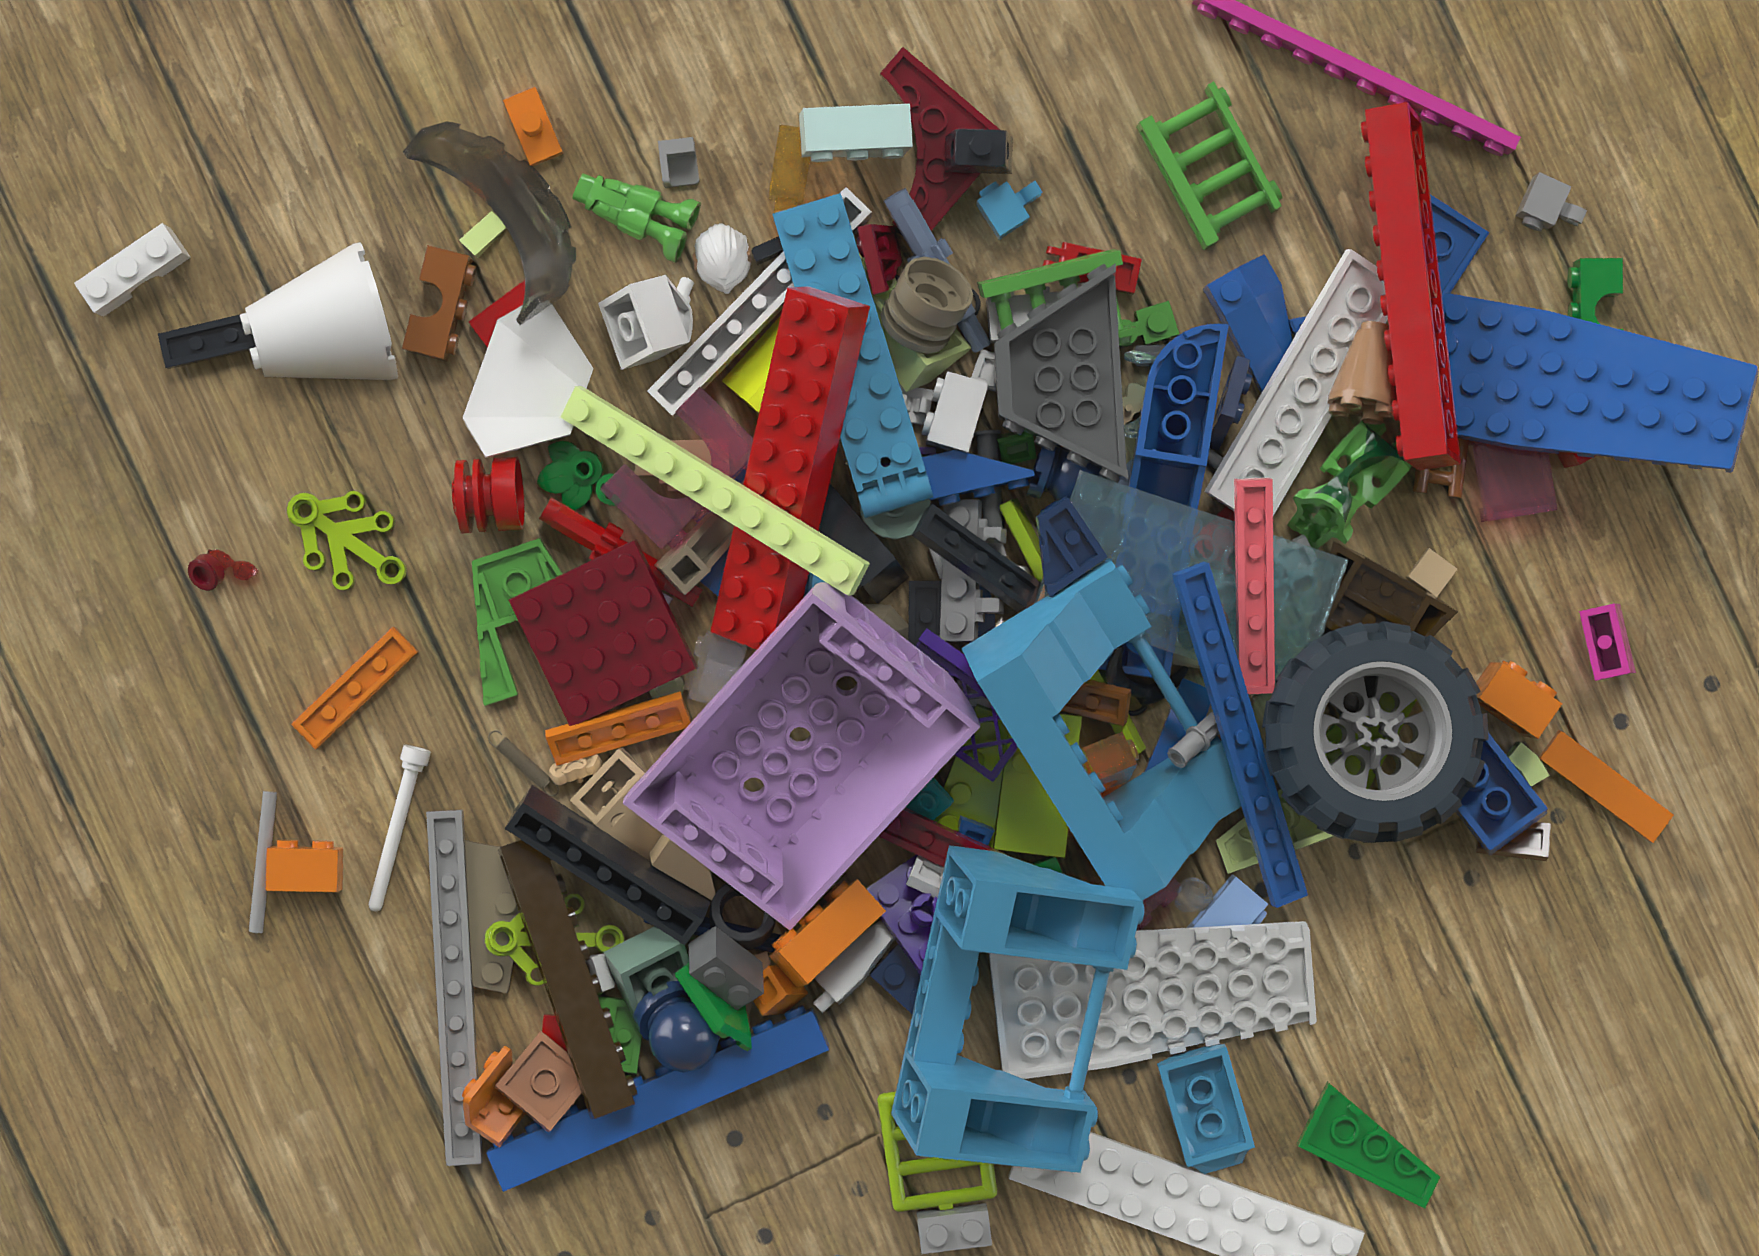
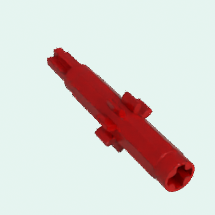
(603, 541)

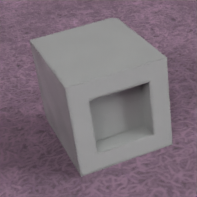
(678, 162)

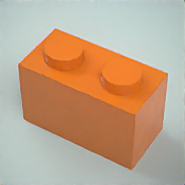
(304, 868)

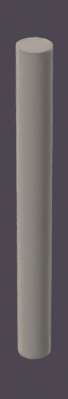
(264, 841)

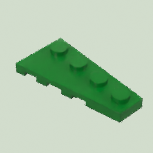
(1358, 1144)

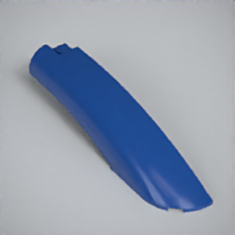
(1176, 434)

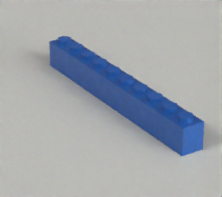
(660, 1098)

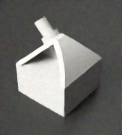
(648, 319)

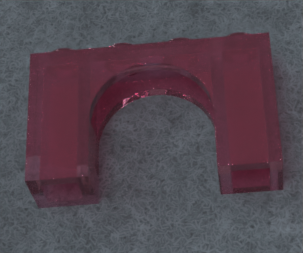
(665, 517)

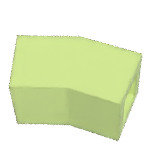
(1527, 763)

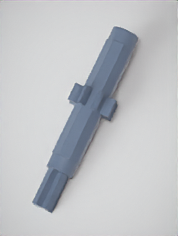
(924, 244)

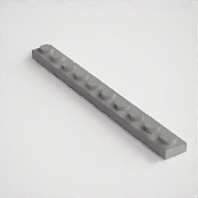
(453, 980)

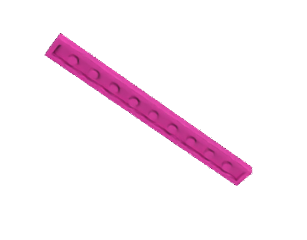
(1368, 78)

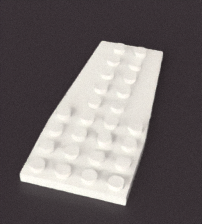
(1174, 995)

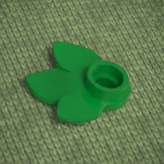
(565, 474)

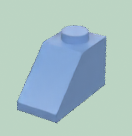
(1232, 906)

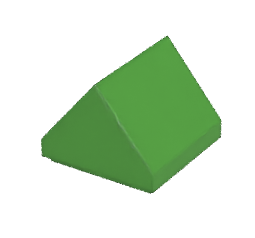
(1016, 448)

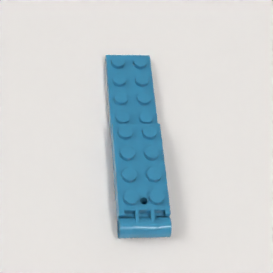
(876, 420)

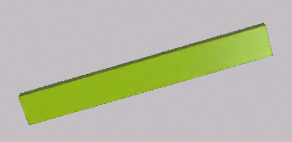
(1029, 545)

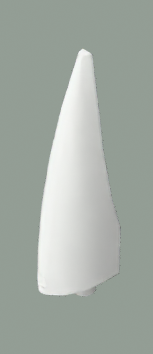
(853, 965)

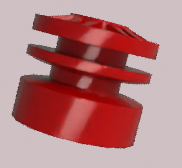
(489, 494)

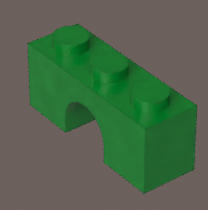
(1592, 280)

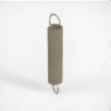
(523, 763)

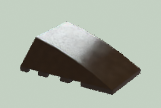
(1375, 595)

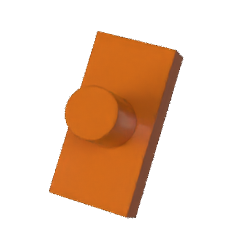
(533, 126)

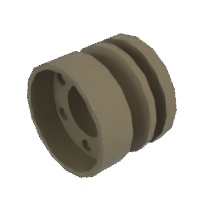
(926, 305)

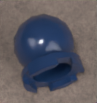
(1056, 474)
(675, 1029)

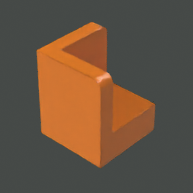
(779, 993)

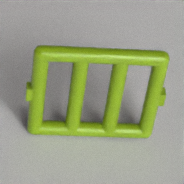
(898, 1169)

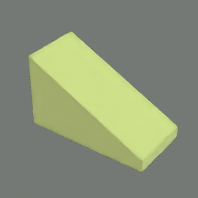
(483, 234)

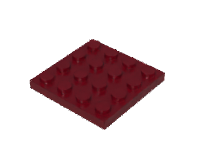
(603, 633)

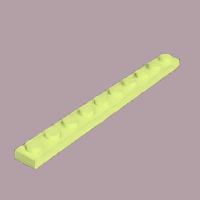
(715, 490)

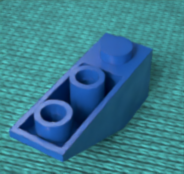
(963, 473)

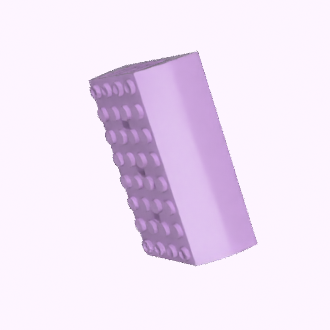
(821, 794)

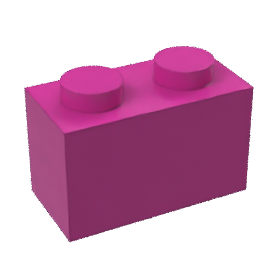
(1607, 641)

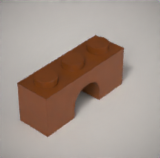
(436, 334)

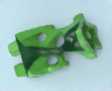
(1334, 505)

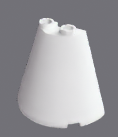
(323, 324)

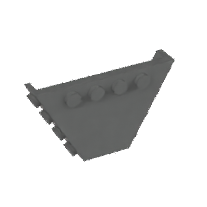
(1064, 376)

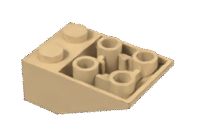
(603, 803)

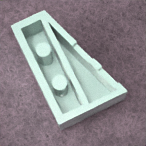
(855, 132)

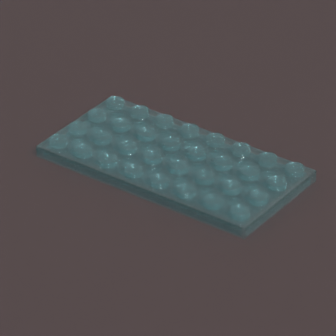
(1164, 536)

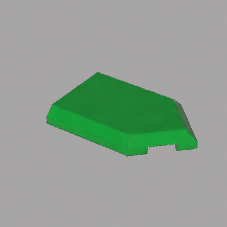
(717, 1013)

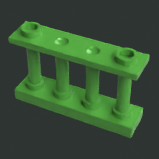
(1191, 195)
(1034, 281)

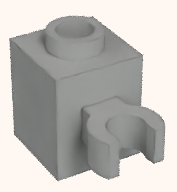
(1546, 202)

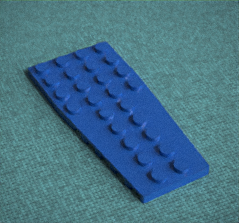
(1590, 388)

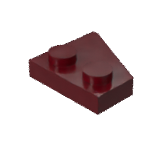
(881, 254)

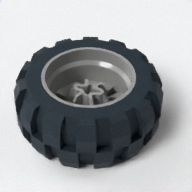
(1445, 732)

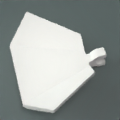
(525, 383)

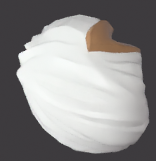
(722, 257)

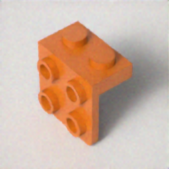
(485, 1107)

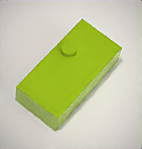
(1026, 813)

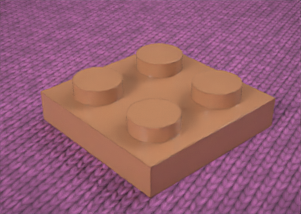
(541, 1082)

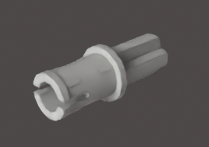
(1195, 740)

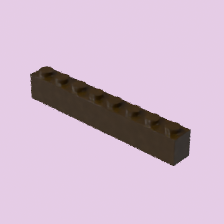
(568, 980)

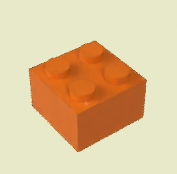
(1515, 699)

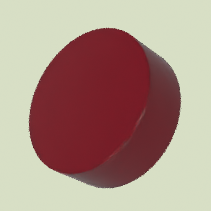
(206, 572)

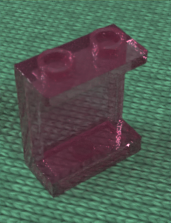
(1513, 481)

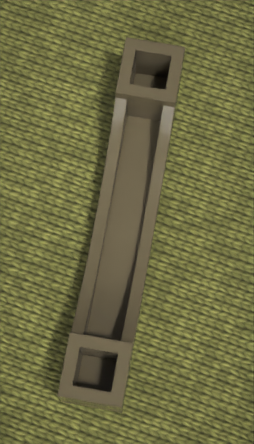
(697, 552)

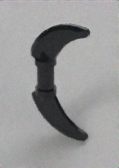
(1143, 692)

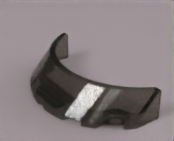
(517, 197)

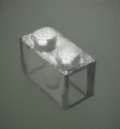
(716, 665)

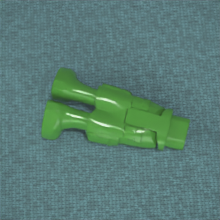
(633, 209)

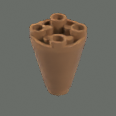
(1363, 379)

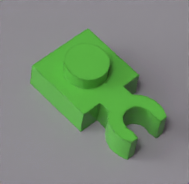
(1153, 324)

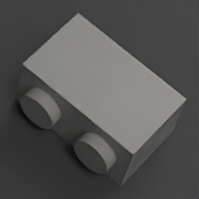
(954, 1228)

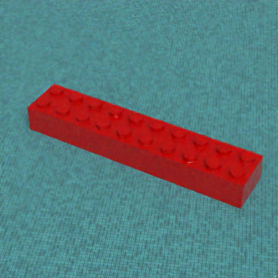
(1411, 287)
(791, 454)

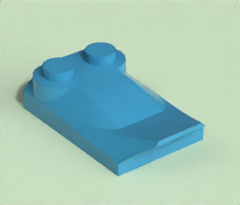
(1206, 1108)

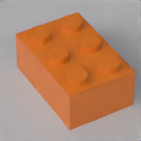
(825, 932)

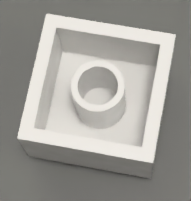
(956, 412)

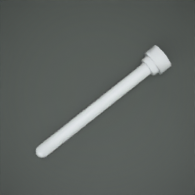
(413, 761)

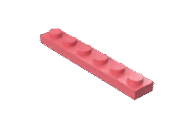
(1255, 583)

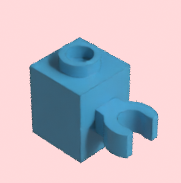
(1004, 208)

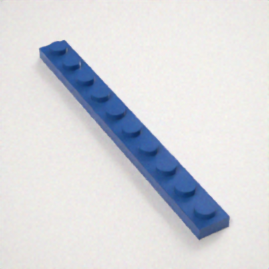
(1239, 733)

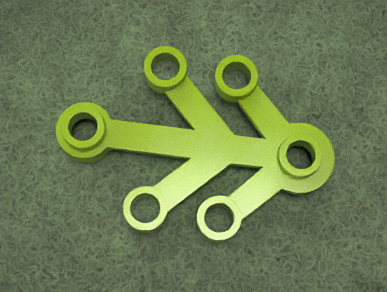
(341, 536)
(519, 939)

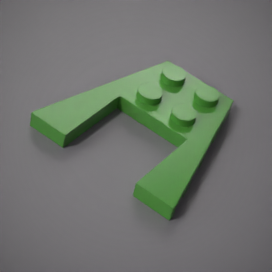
(495, 582)

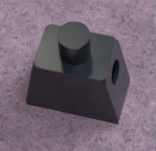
(978, 151)

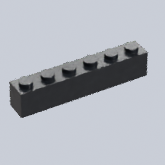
(607, 865)

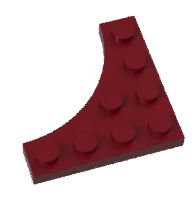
(934, 114)

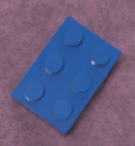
(1501, 801)

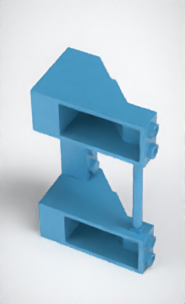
(1032, 671)
(1021, 910)

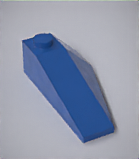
(1256, 314)

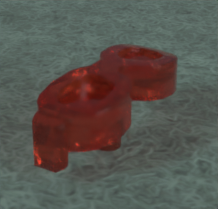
(241, 569)

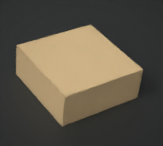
(1431, 572)

